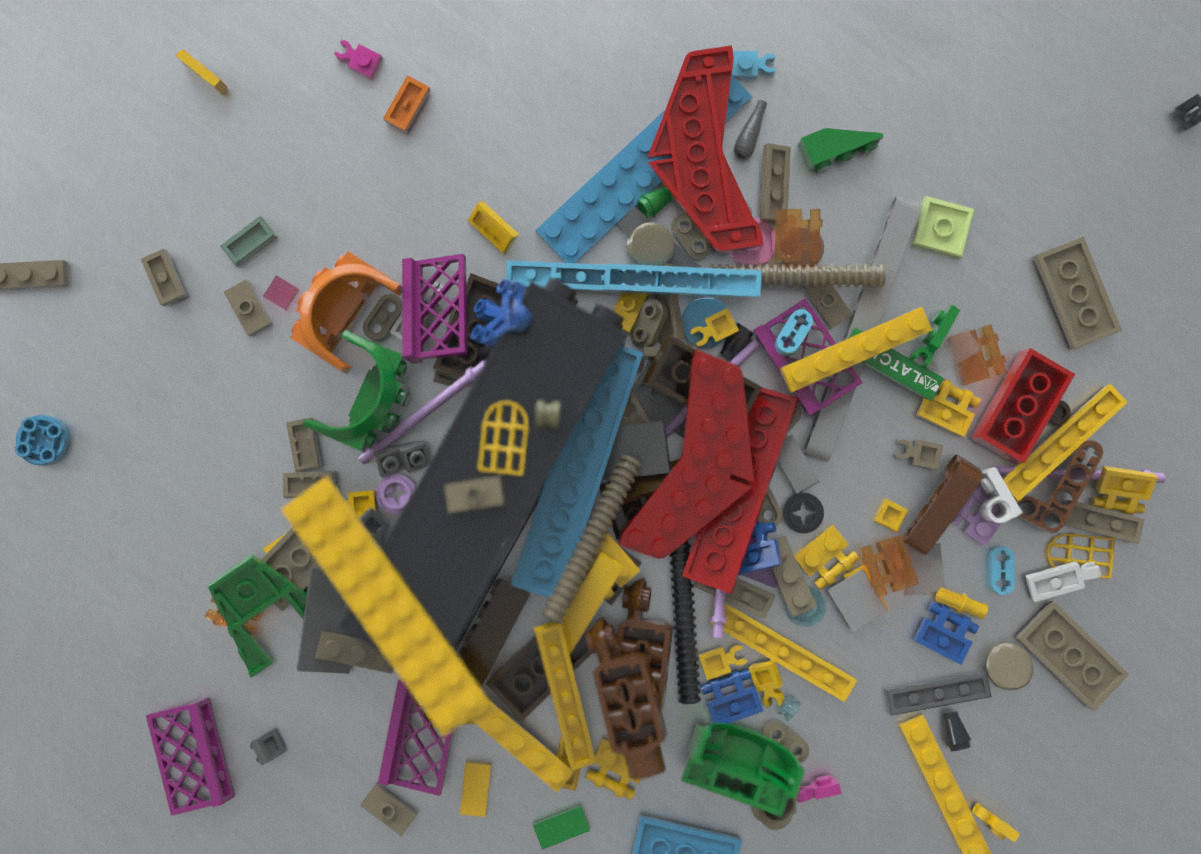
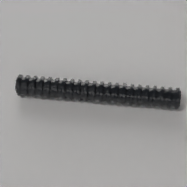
(684, 628)

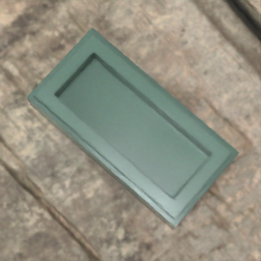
(248, 241)

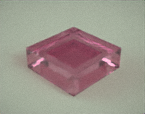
(281, 292)

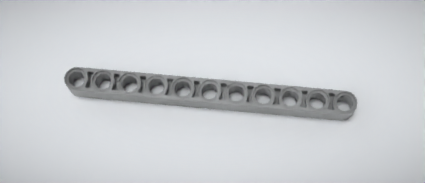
(865, 316)

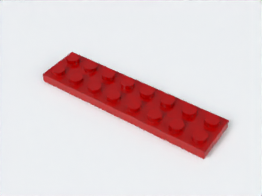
(724, 541)

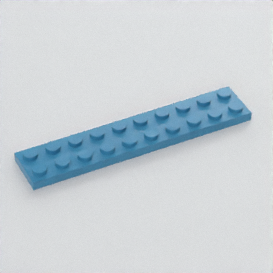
(614, 191)
(575, 481)

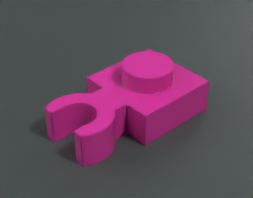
(360, 60)
(822, 788)

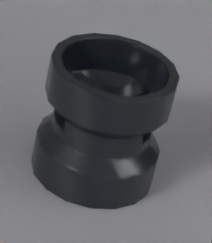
(1194, 117)

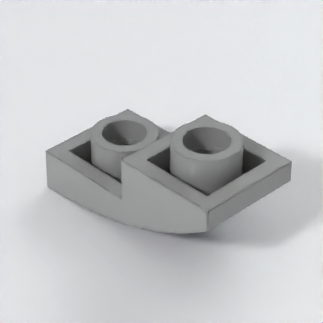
(401, 456)
(796, 466)

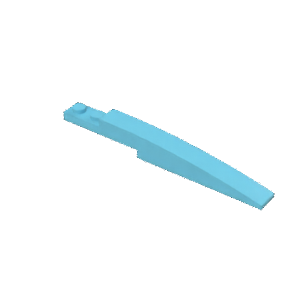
(639, 278)

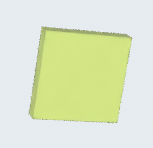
(943, 227)

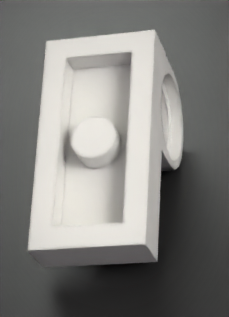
(994, 484)

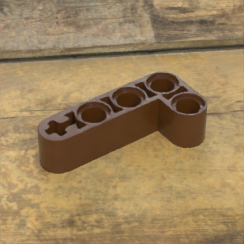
(1065, 485)
(944, 504)

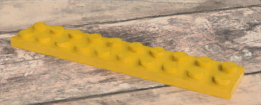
(385, 606)

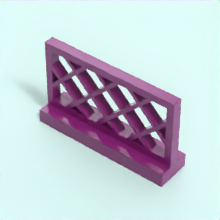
(413, 308)
(805, 395)
(396, 741)
(207, 752)

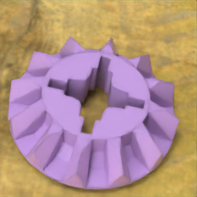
(387, 486)

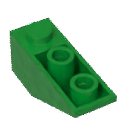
(830, 145)

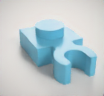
(747, 64)

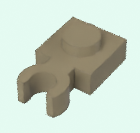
(923, 453)

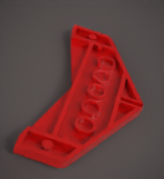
(694, 139)
(713, 449)

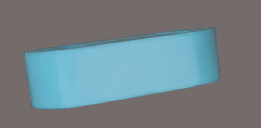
(798, 335)
(995, 570)

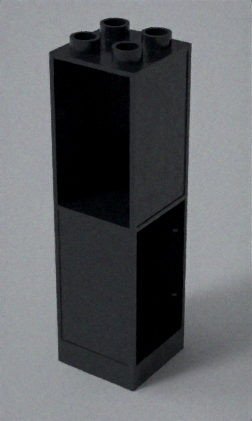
(458, 554)

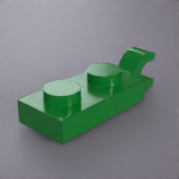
(932, 340)

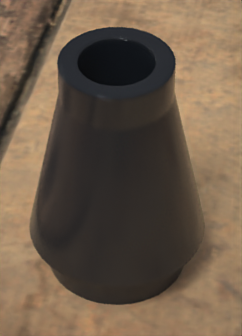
(736, 342)
(955, 732)

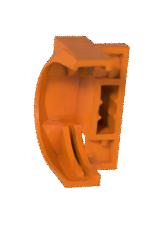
(335, 305)

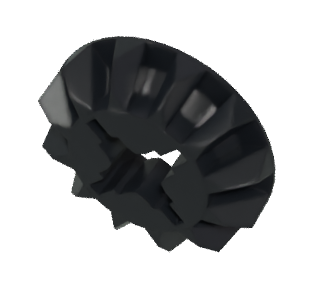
(811, 521)

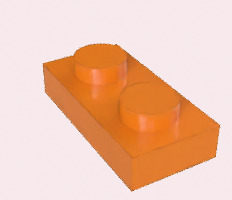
(406, 104)

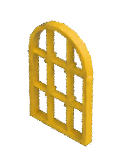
(495, 448)
(1091, 549)

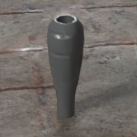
(749, 135)

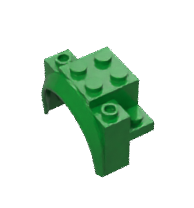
(377, 400)
(740, 763)

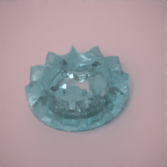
(811, 617)

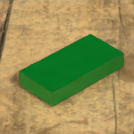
(561, 827)

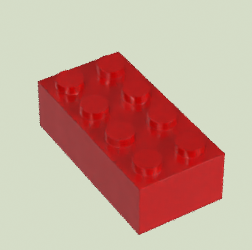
(1022, 406)

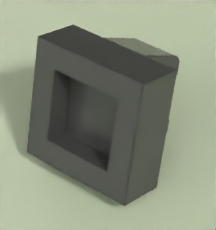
(267, 747)

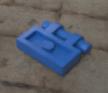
(764, 553)
(942, 640)
(735, 705)

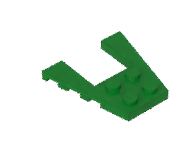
(244, 594)

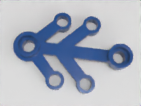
(516, 317)

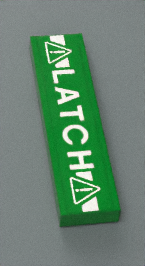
(904, 371)

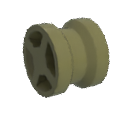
(548, 414)

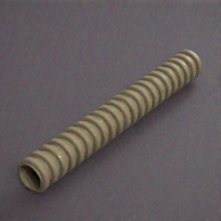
(817, 275)
(591, 539)

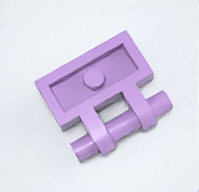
(976, 526)

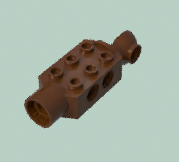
(645, 634)
(628, 703)

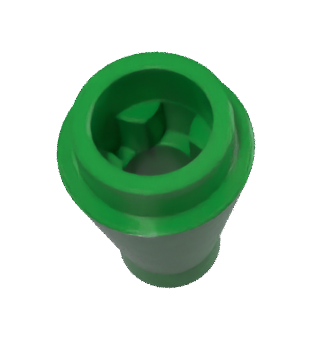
(654, 201)

